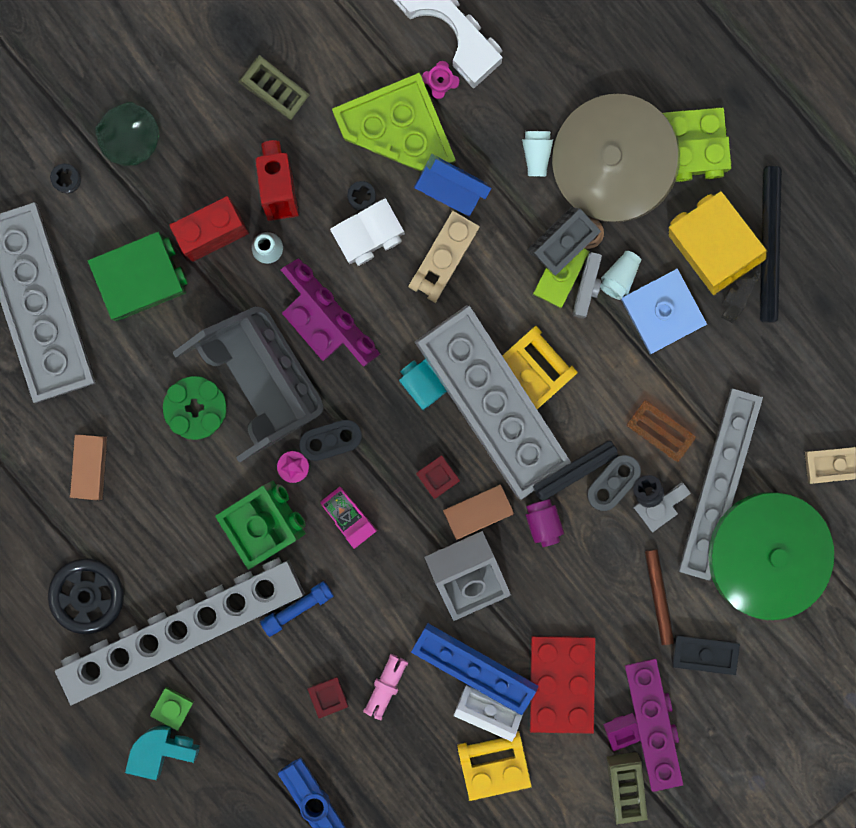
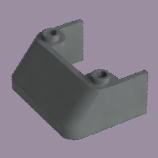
(265, 372)

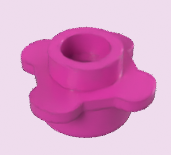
(440, 70)

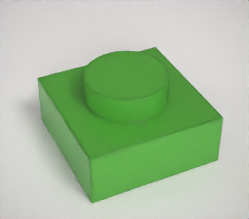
(172, 708)

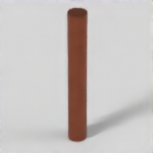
(659, 597)

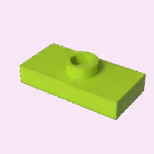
(556, 288)

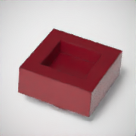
(437, 477)
(328, 697)

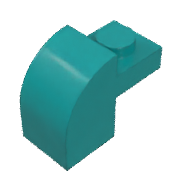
(151, 748)

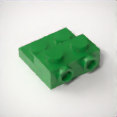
(261, 524)

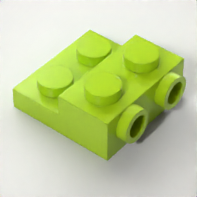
(701, 143)

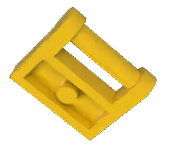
(530, 375)
(494, 776)

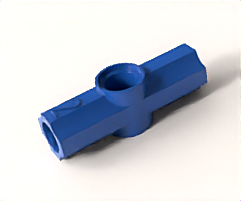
(303, 788)

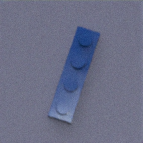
(474, 669)

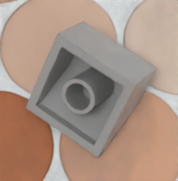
(467, 576)

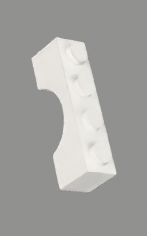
(475, 54)

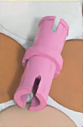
(385, 687)

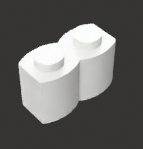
(367, 232)

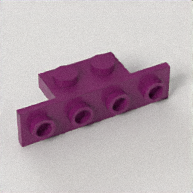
(322, 320)
(653, 723)

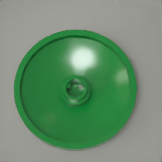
(771, 555)

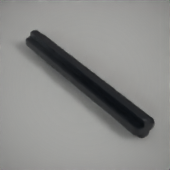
(771, 241)

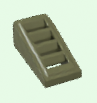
(260, 63)
(623, 768)

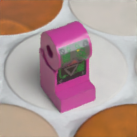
(348, 517)

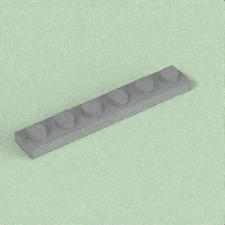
(720, 479)

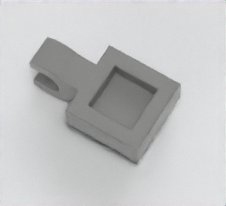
(657, 516)

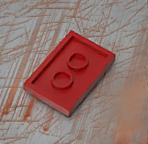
(565, 682)

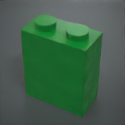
(138, 276)

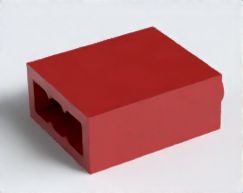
(209, 229)

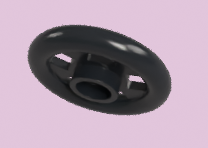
(103, 576)

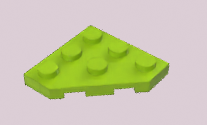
(396, 124)

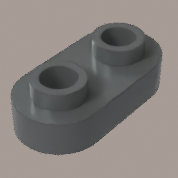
(613, 483)

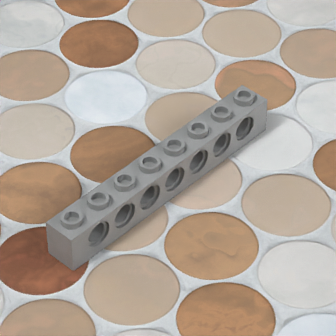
(79, 685)

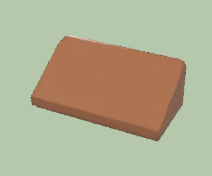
(88, 467)
(478, 512)

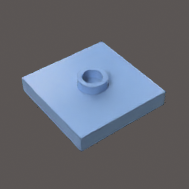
(663, 311)

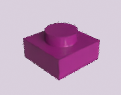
(622, 731)

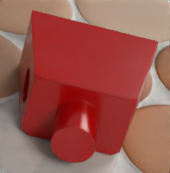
(276, 182)

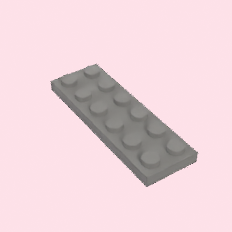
(39, 308)
(492, 401)

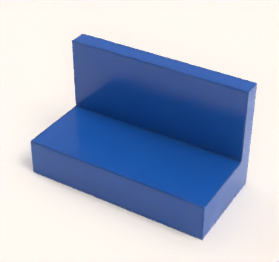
(451, 185)

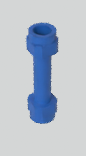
(319, 594)

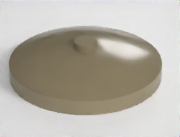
(616, 158)

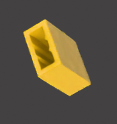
(716, 242)

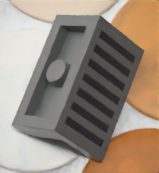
(564, 240)

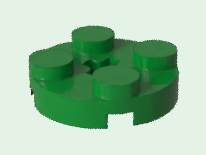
(183, 422)

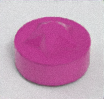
(293, 466)

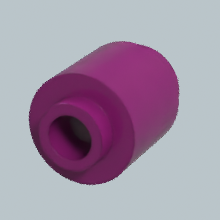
(544, 522)

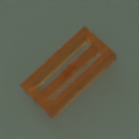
(683, 447)

